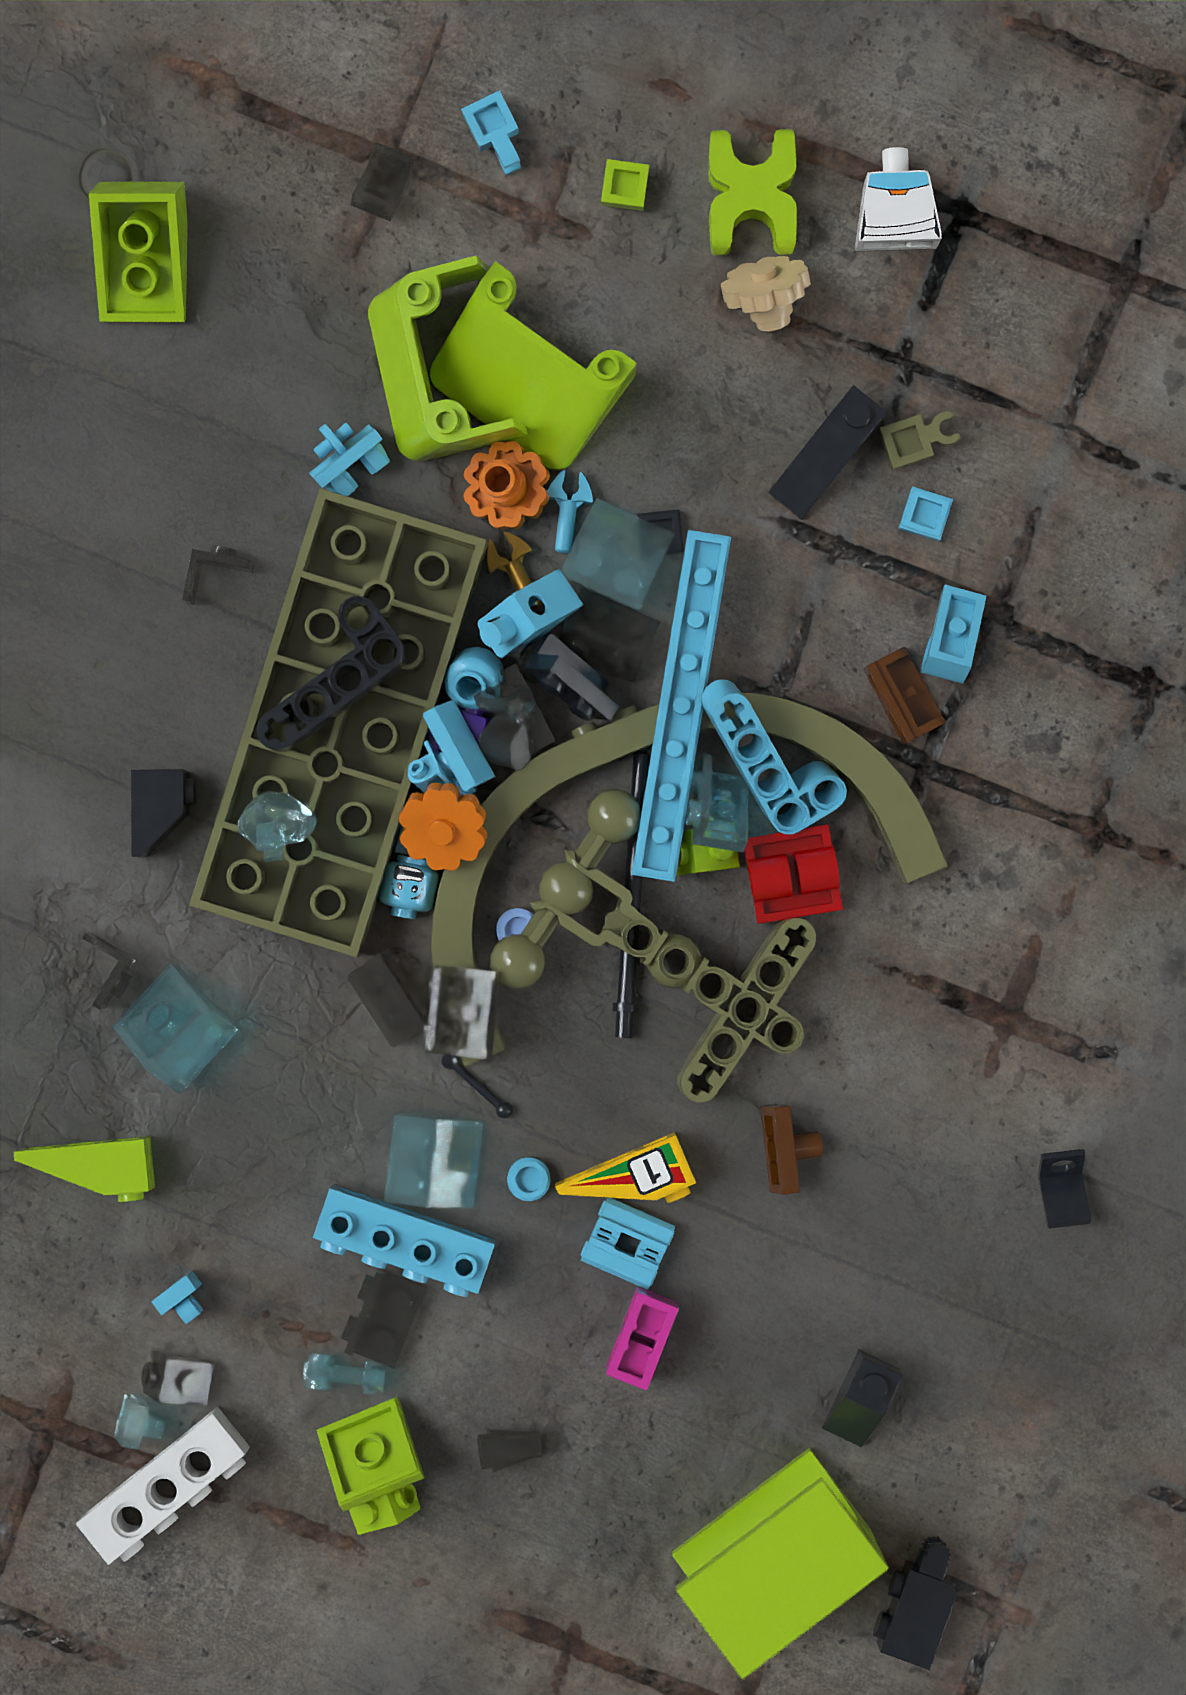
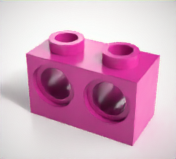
(642, 1338)

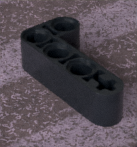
(327, 681)

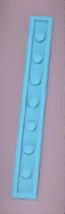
(681, 705)

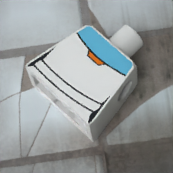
(897, 207)

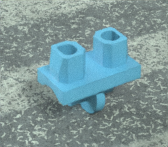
(362, 446)

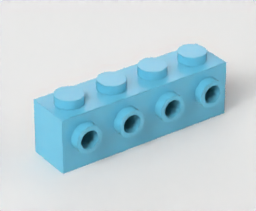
(403, 1239)

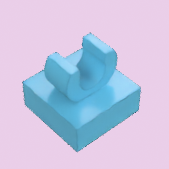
(180, 1298)

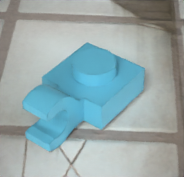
(492, 127)

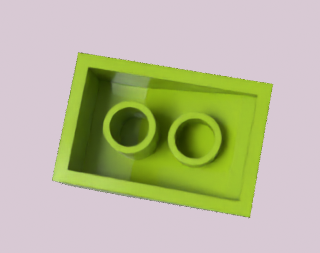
(140, 250)

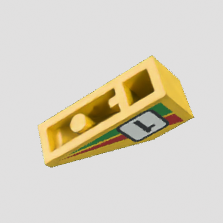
(642, 1173)

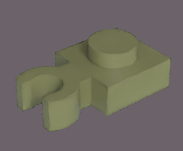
(911, 440)

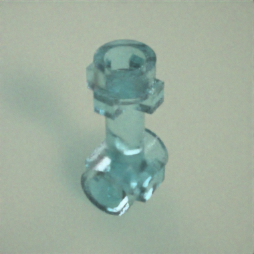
(321, 1372)

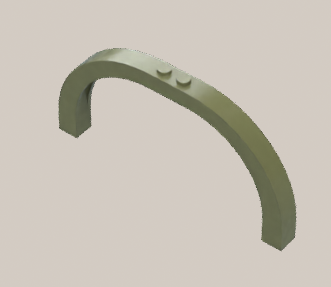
(845, 751)

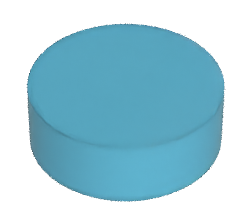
(528, 1178)

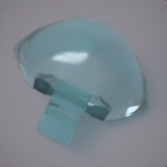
(274, 821)

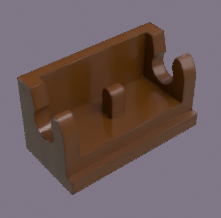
(903, 695)

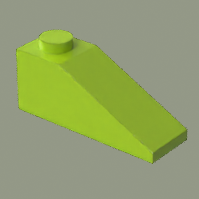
(104, 1166)

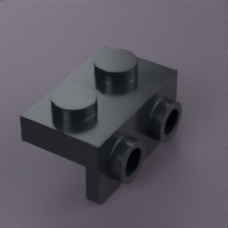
(571, 679)

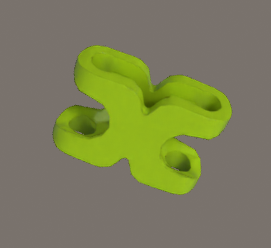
(752, 192)

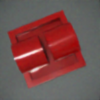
(793, 874)

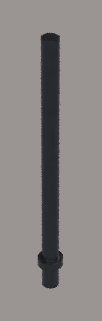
(627, 968)

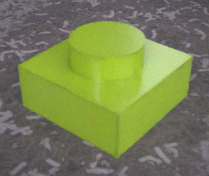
(625, 185)

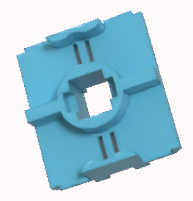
(634, 1222)

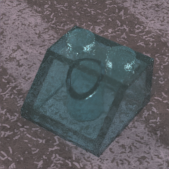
(617, 555)
(174, 1029)
(433, 1161)

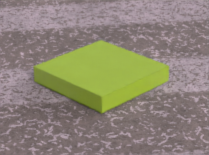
(370, 1454)

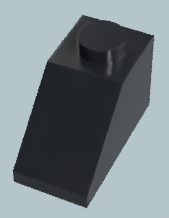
(158, 806)
(862, 1398)

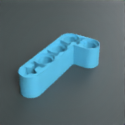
(761, 755)

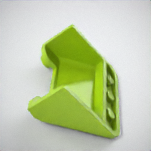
(511, 372)

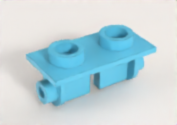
(433, 769)

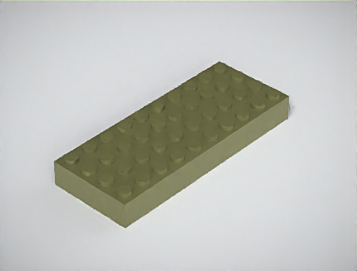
(358, 762)

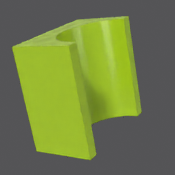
(777, 1563)

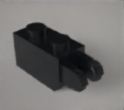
(918, 1607)

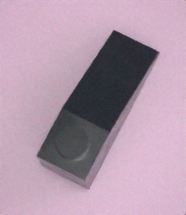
(827, 452)

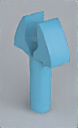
(568, 509)

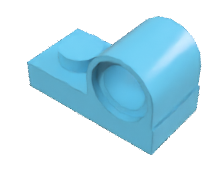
(954, 634)

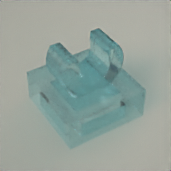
(137, 1421)

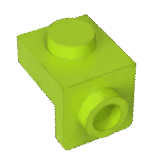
(703, 858)
(385, 1510)

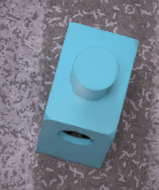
(515, 625)

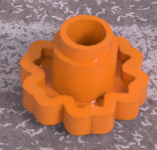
(506, 485)
(443, 826)

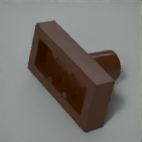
(784, 1148)

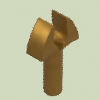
(514, 568)

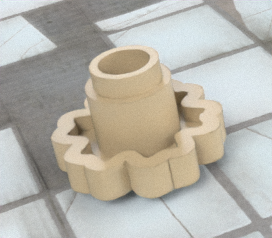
(766, 290)

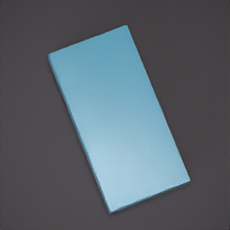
(458, 745)

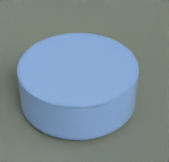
(512, 922)

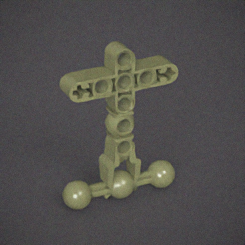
(568, 889)

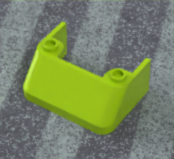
(420, 425)

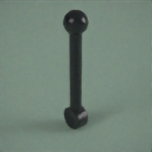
(503, 1109)

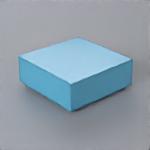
(925, 514)

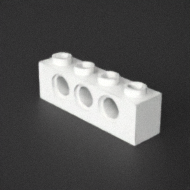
(104, 1522)

